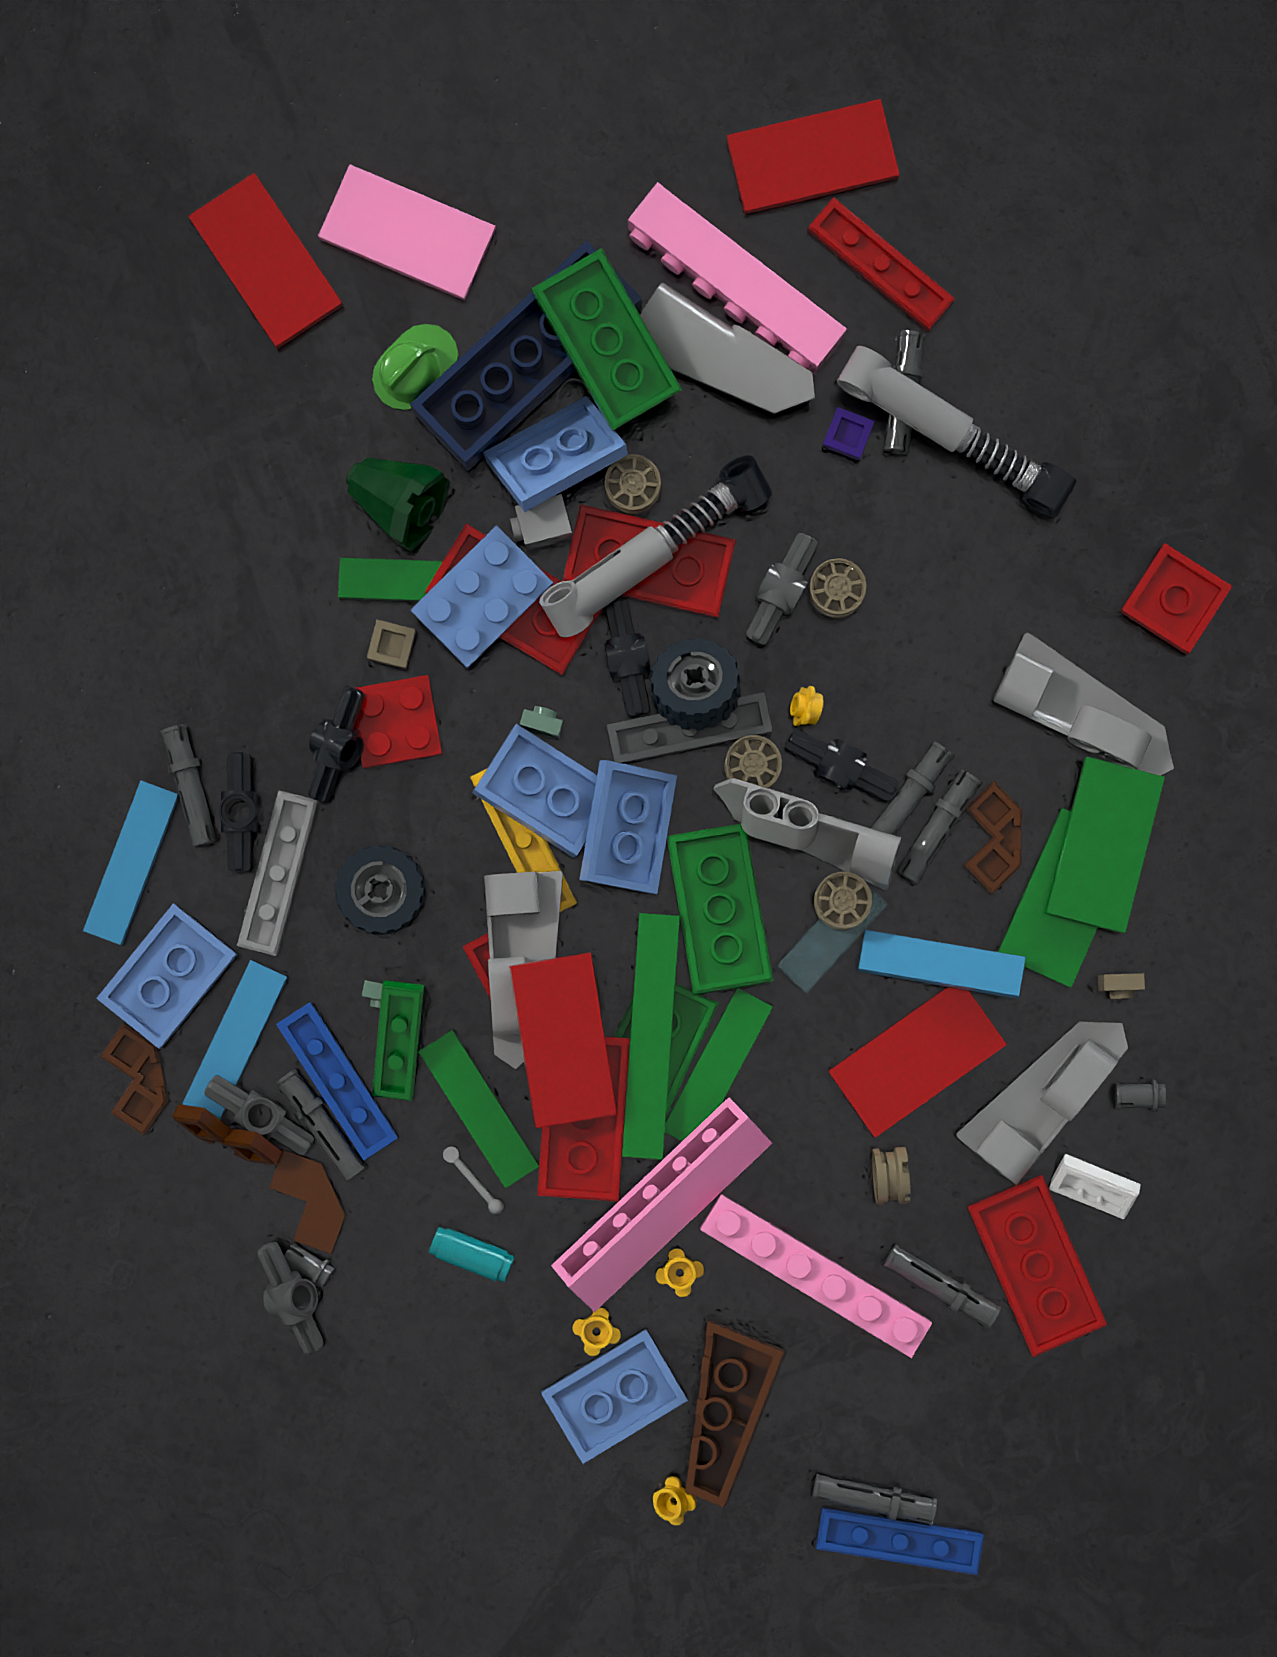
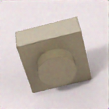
(391, 644)
(1121, 985)

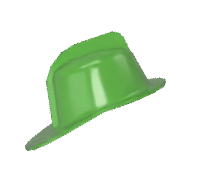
(413, 364)

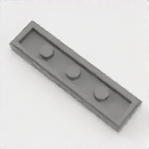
(277, 873)

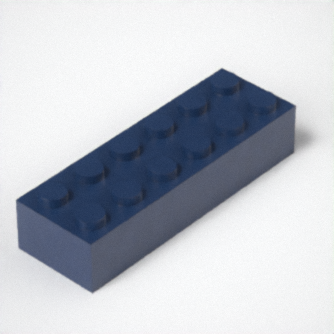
(500, 378)

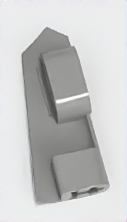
(724, 355)
(1076, 704)
(800, 826)
(521, 930)
(1044, 1098)

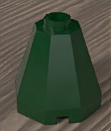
(399, 497)

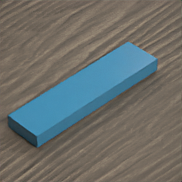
(131, 863)
(941, 964)
(237, 1033)

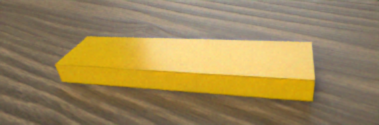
(525, 848)

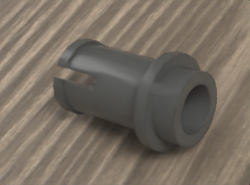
(1140, 1096)
(309, 1266)

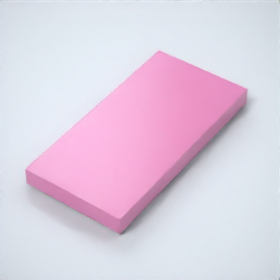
(407, 232)

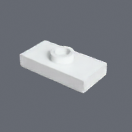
(1094, 1186)

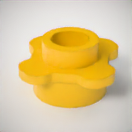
(806, 706)
(668, 1276)
(592, 1342)
(665, 1505)

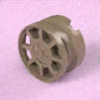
(632, 484)
(837, 588)
(754, 761)
(842, 900)
(891, 1176)

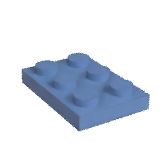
(555, 453)
(481, 596)
(540, 790)
(628, 827)
(167, 976)
(614, 1396)

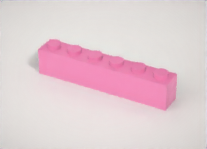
(734, 278)
(661, 1204)
(815, 1275)

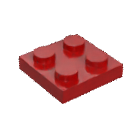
(1176, 599)
(398, 722)

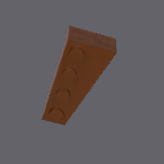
(731, 1400)

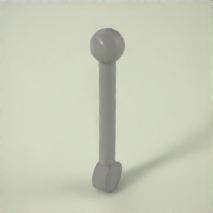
(452, 1155)

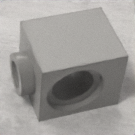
(542, 524)

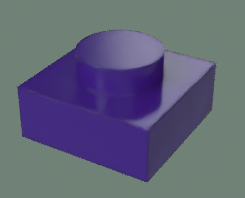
(848, 433)

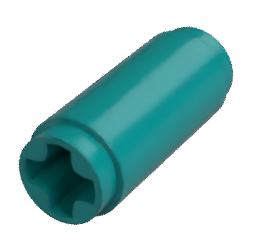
(471, 1254)

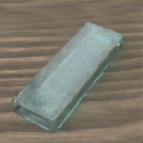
(823, 947)

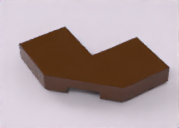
(1002, 822)
(147, 1092)
(207, 1127)
(323, 1211)

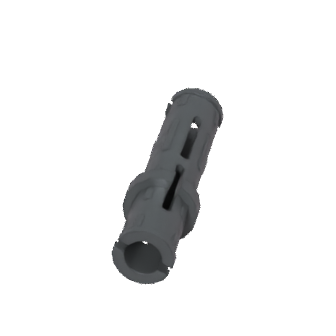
(909, 364)
(188, 783)
(914, 789)
(944, 819)
(316, 1118)
(943, 1287)
(883, 1501)

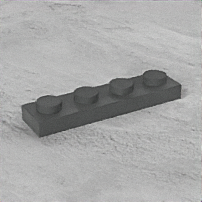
(656, 737)

